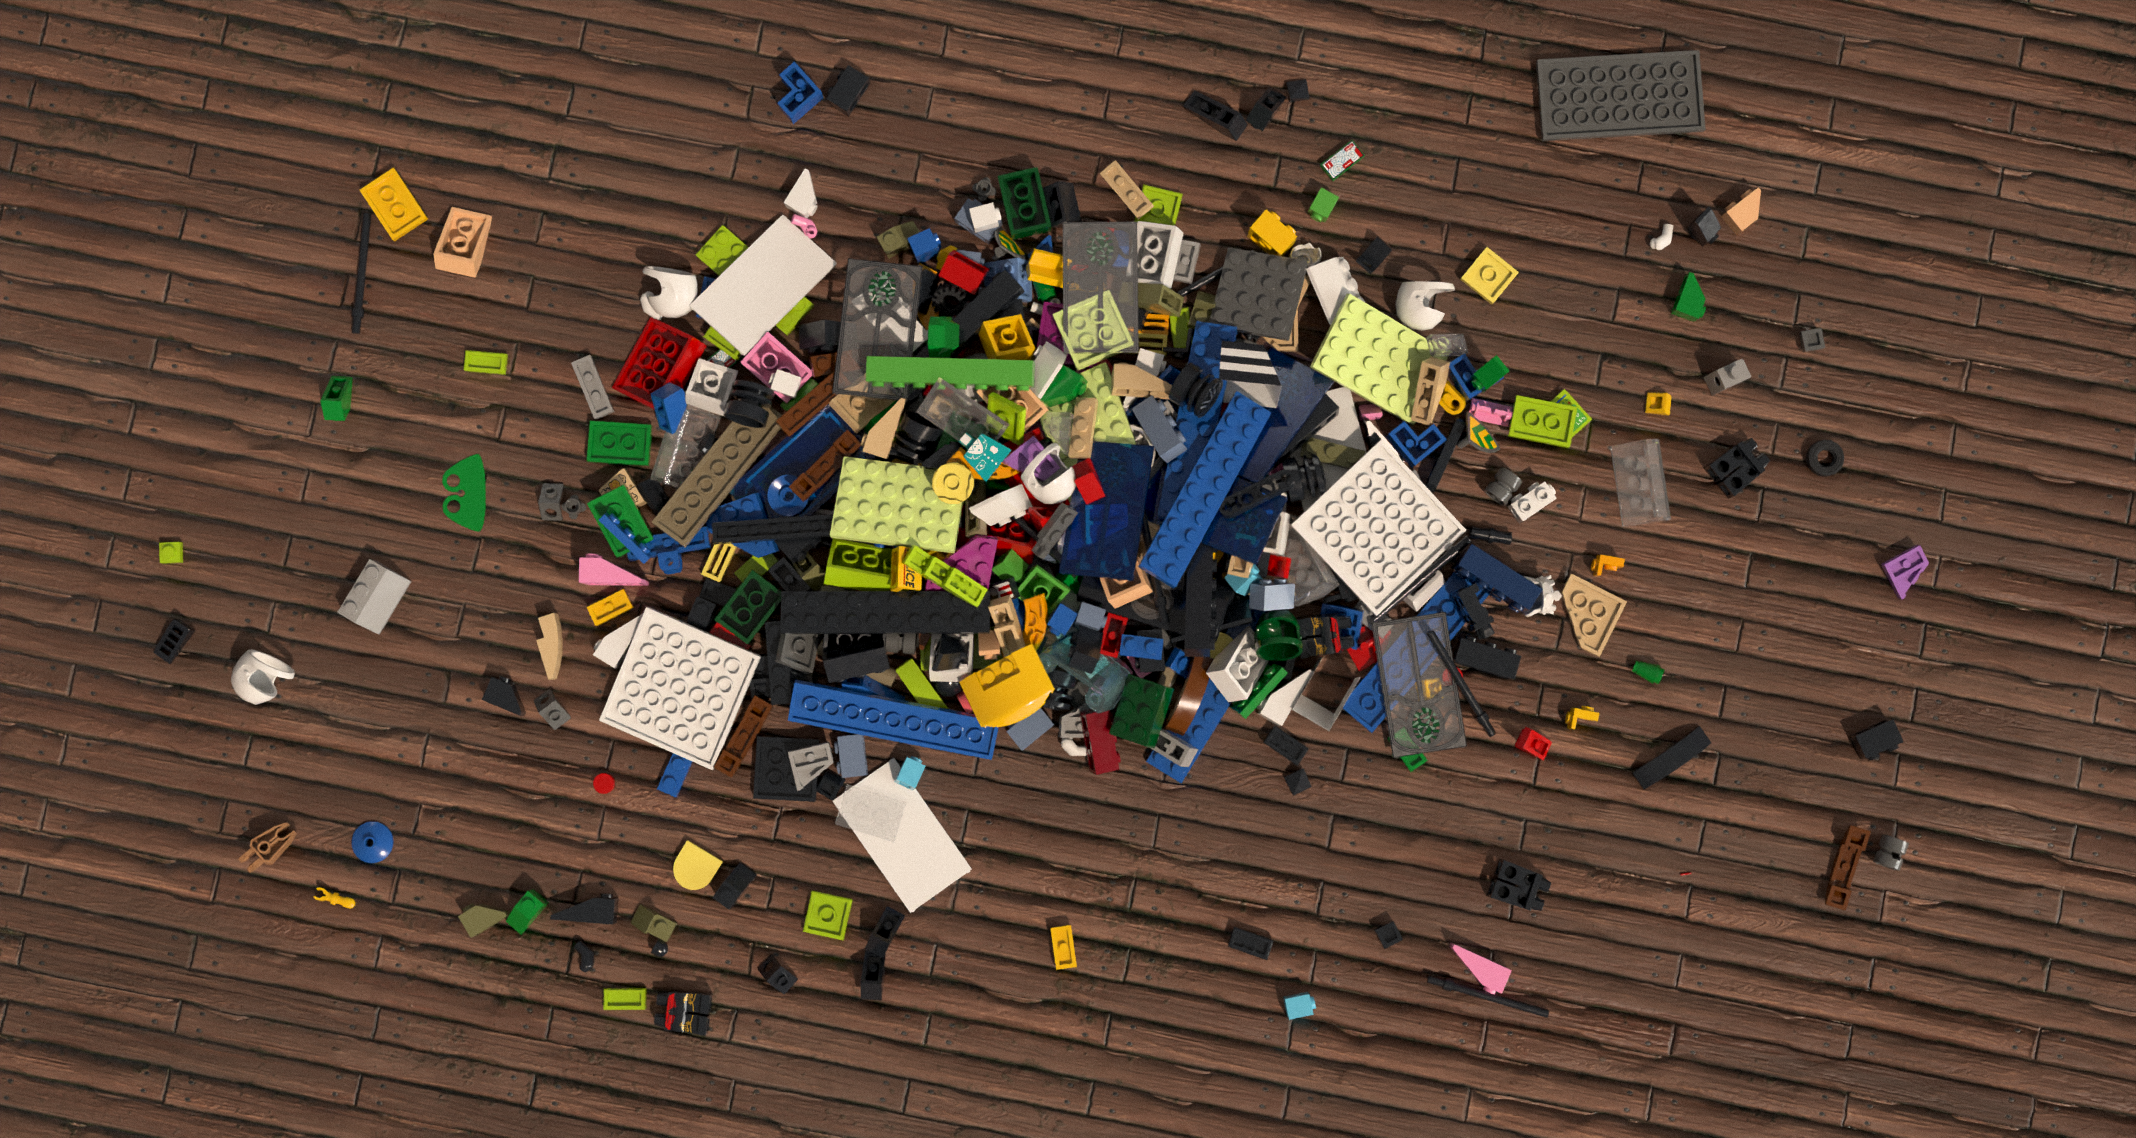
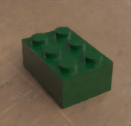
(1024, 203)
(749, 606)
(1141, 711)

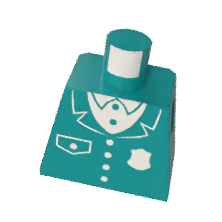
(983, 454)

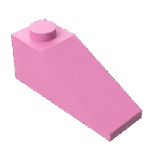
(1485, 971)

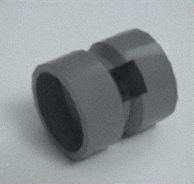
(1504, 485)
(902, 642)
(1890, 852)

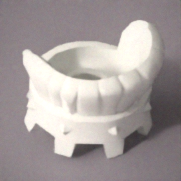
(1545, 600)

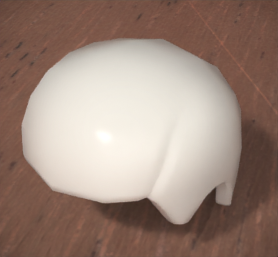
(1308, 253)

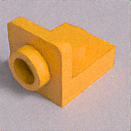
(1610, 563)

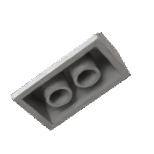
(374, 596)

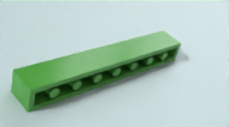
(955, 371)

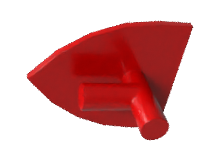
(1366, 651)

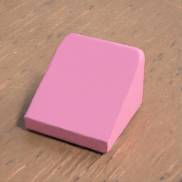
(1371, 411)

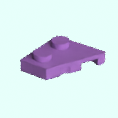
(1025, 454)
(1905, 569)

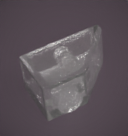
(1059, 428)

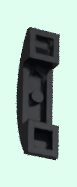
(1672, 758)

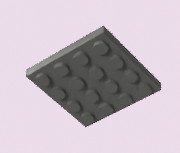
(1259, 293)

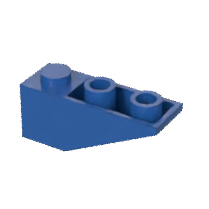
(870, 686)

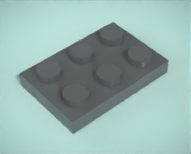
(798, 651)

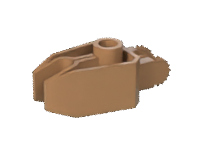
(268, 846)

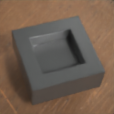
(1812, 340)

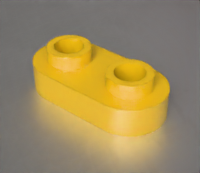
(1447, 398)

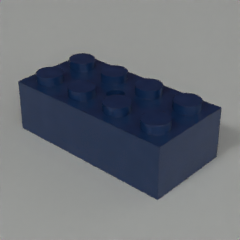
(1497, 579)

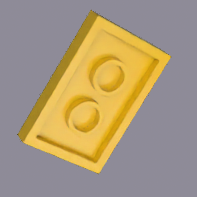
(394, 204)

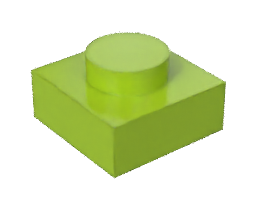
(171, 552)

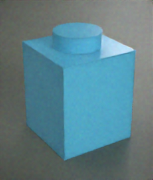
(1242, 585)
(910, 773)
(1299, 1005)

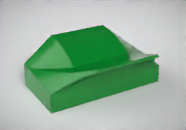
(942, 337)

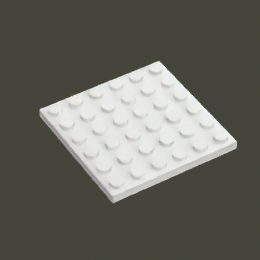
(1378, 527)
(680, 688)

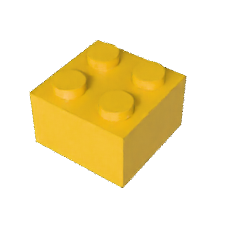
(1271, 234)
(1006, 339)

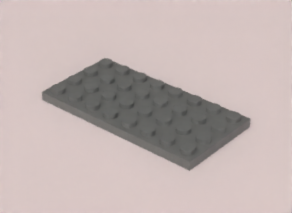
(1620, 95)

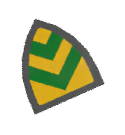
(1006, 245)
(1478, 436)

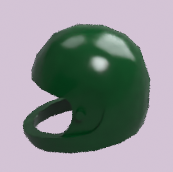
(1277, 636)

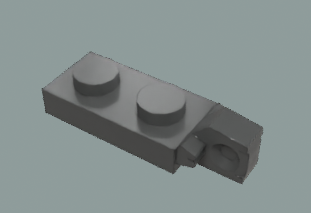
(1054, 529)

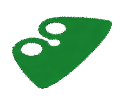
(473, 503)

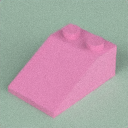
(771, 355)
(598, 571)

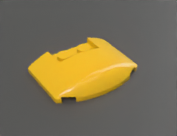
(1008, 688)

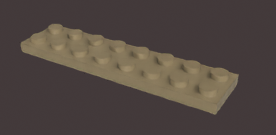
(714, 478)

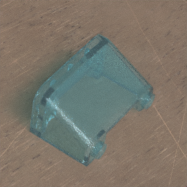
(1105, 682)

